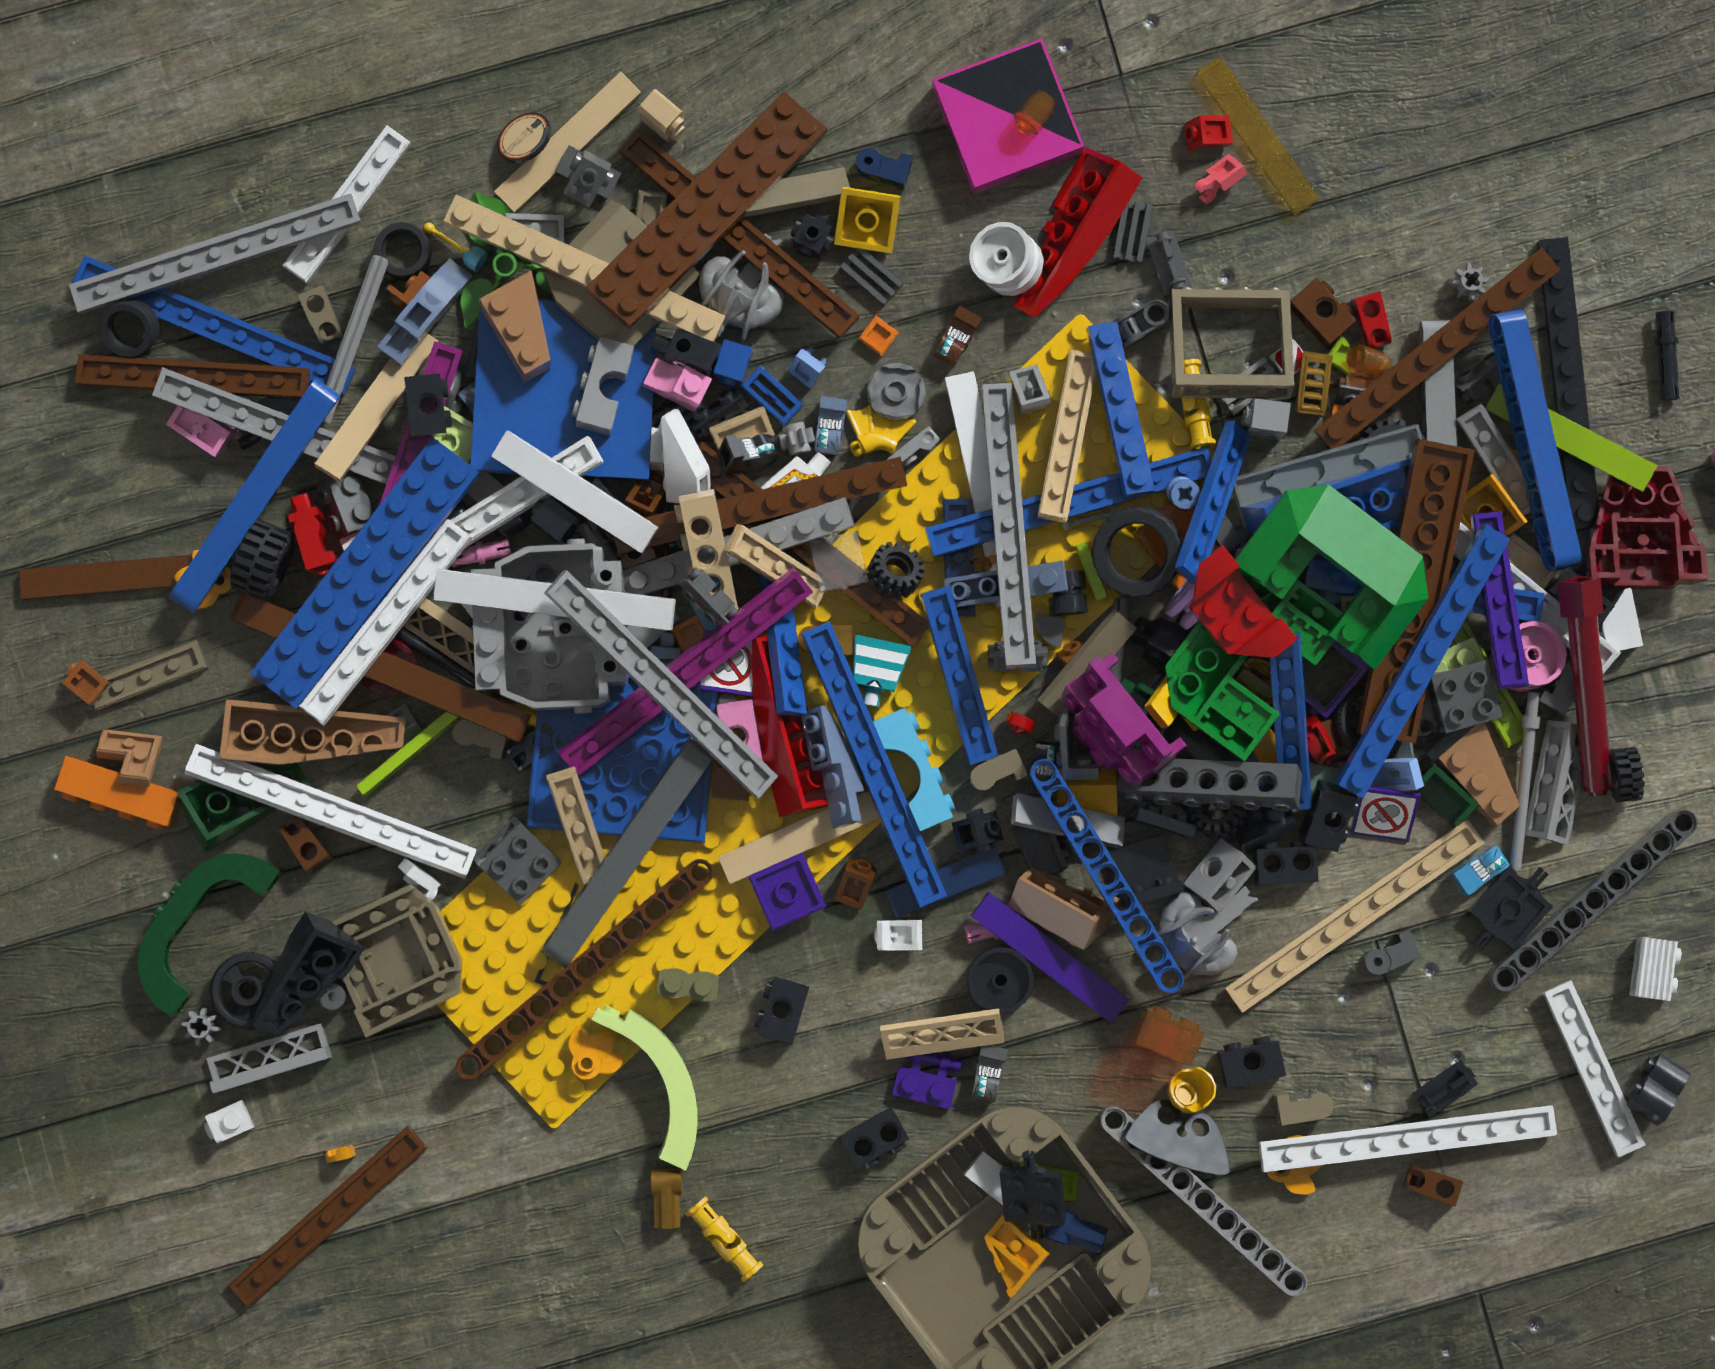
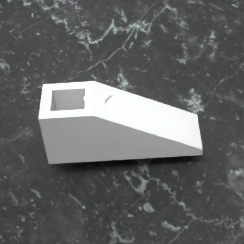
(683, 462)

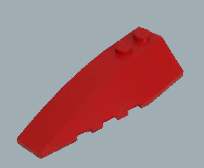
(1083, 219)
(783, 743)

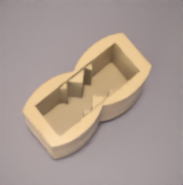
(662, 116)

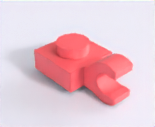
(1220, 175)

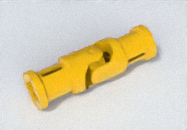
(1197, 422)
(720, 1235)

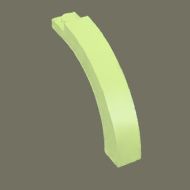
(683, 1123)

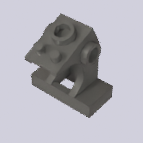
(586, 175)

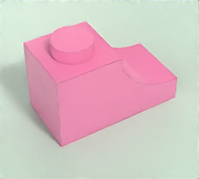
(677, 383)

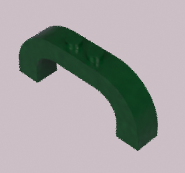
(171, 918)

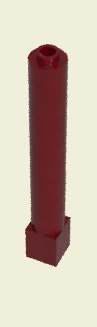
(1581, 603)

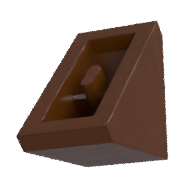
(647, 495)

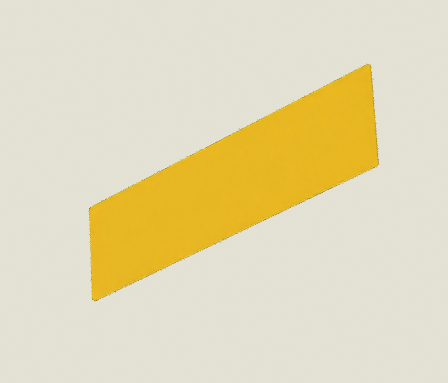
(710, 931)

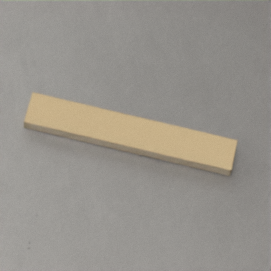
(577, 133)
(371, 412)
(1067, 437)
(790, 841)

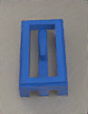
(790, 413)

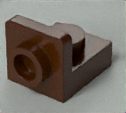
(855, 883)

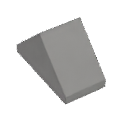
(1030, 390)

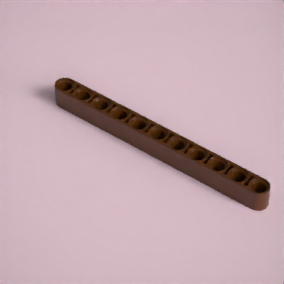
(403, 676)
(571, 974)

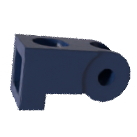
(884, 169)

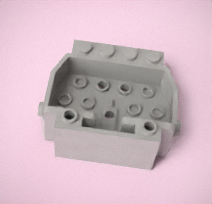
(555, 667)

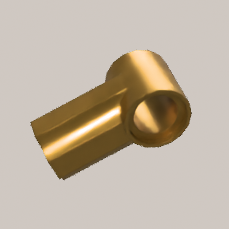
(666, 1189)

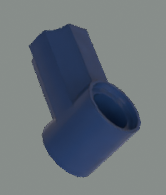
(1078, 1233)

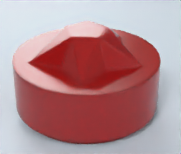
(1020, 724)

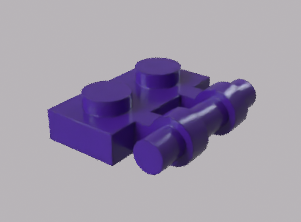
(925, 1086)

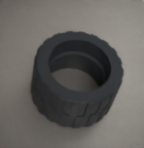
(1101, 551)

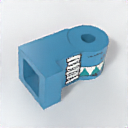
(1479, 870)

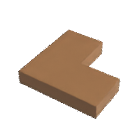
(136, 751)

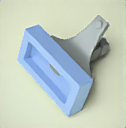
(1402, 771)

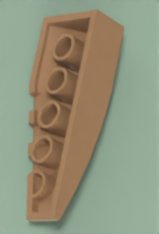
(290, 735)

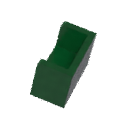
(1445, 796)

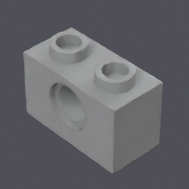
(1266, 419)
(1220, 875)

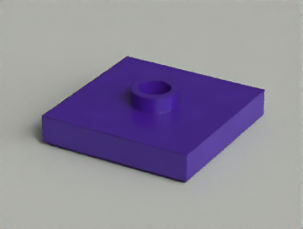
(787, 891)

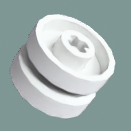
(1006, 258)

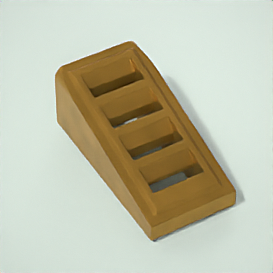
(1319, 409)

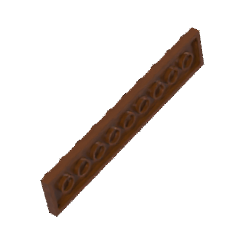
(706, 210)
(1430, 526)

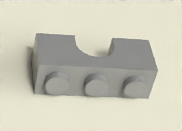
(609, 361)

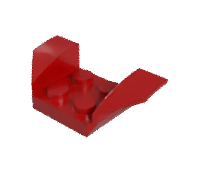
(1235, 612)

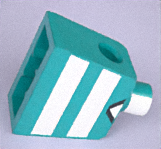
(878, 666)

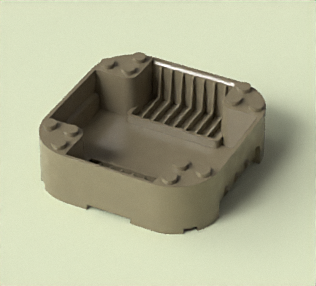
(936, 1272)

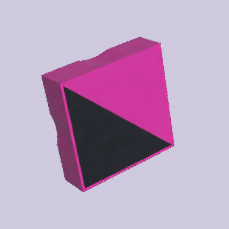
(981, 109)

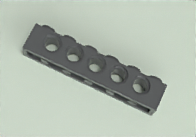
(1226, 774)

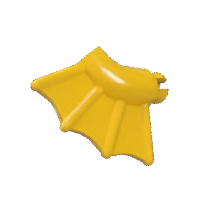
(876, 433)

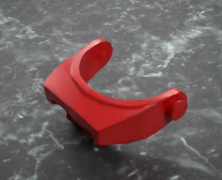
(1313, 743)

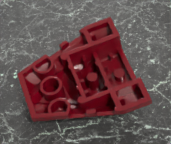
(1645, 537)

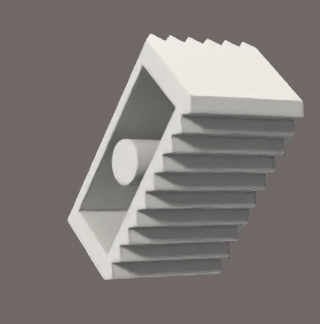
(1654, 969)

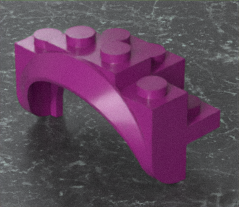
(1115, 724)

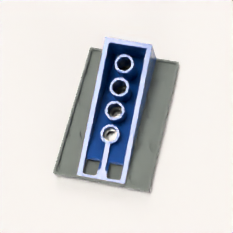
(1365, 472)

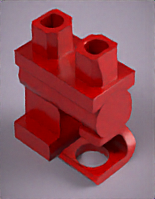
(311, 535)

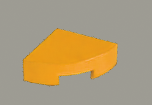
(340, 1153)

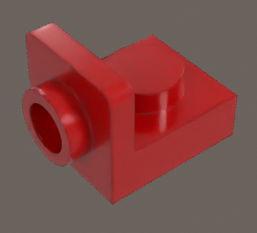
(1208, 132)

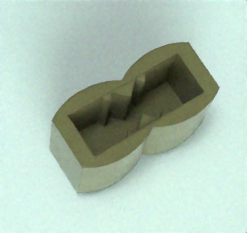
(679, 983)

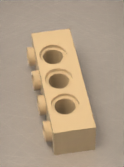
(704, 506)

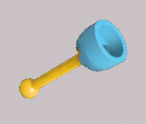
(473, 257)

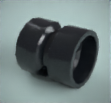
(1071, 601)

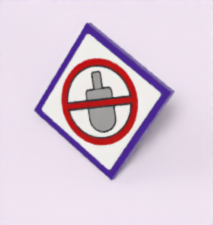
(732, 675)
(1386, 814)

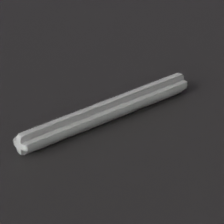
(356, 327)

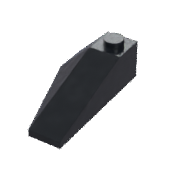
(309, 964)

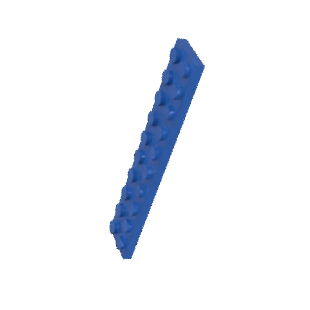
(365, 572)

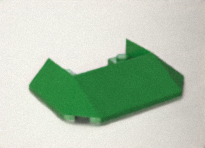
(1358, 545)
(1202, 673)

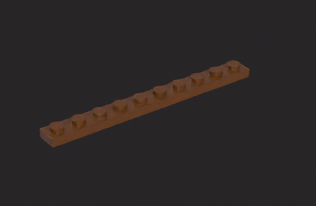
(782, 269)
(1436, 350)
(784, 500)
(888, 611)

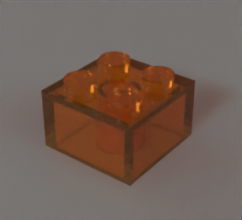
(1168, 1037)

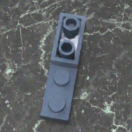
(424, 311)
(984, 589)
(833, 757)

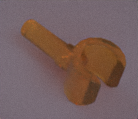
(987, 562)

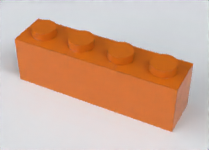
(103, 789)

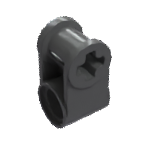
(1140, 323)

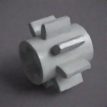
(1475, 287)
(796, 439)
(195, 1032)

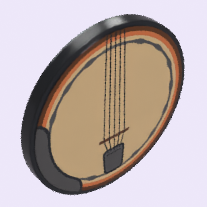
(524, 137)

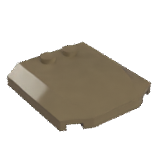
(605, 239)
(405, 959)

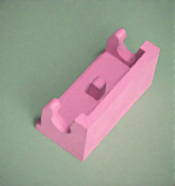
(202, 430)

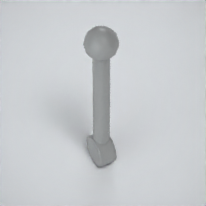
(1066, 526)

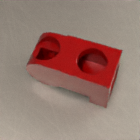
(1372, 320)

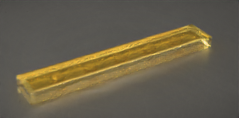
(1257, 136)

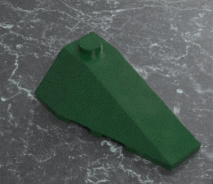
(220, 814)

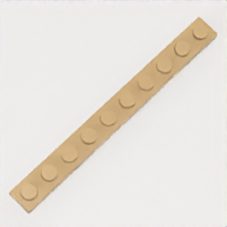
(571, 263)
(1354, 915)

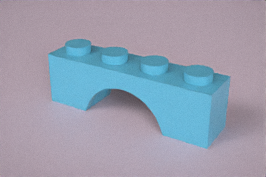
(899, 735)

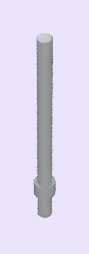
(1530, 723)

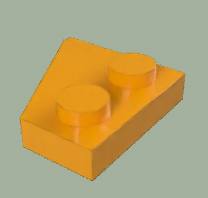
(1014, 1254)

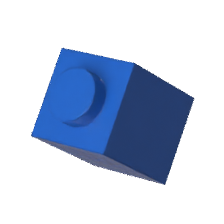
(732, 363)

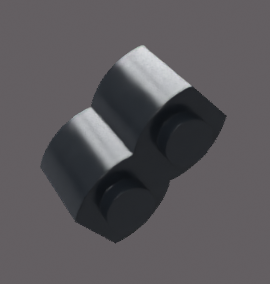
(1658, 1088)

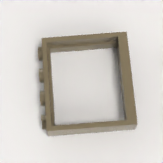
(1230, 384)

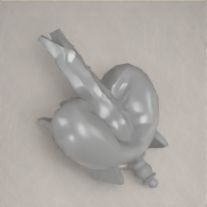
(739, 295)
(1194, 937)

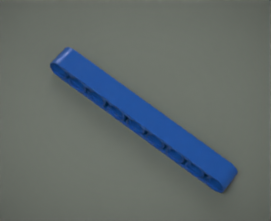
(1534, 440)
(254, 496)
(1118, 885)

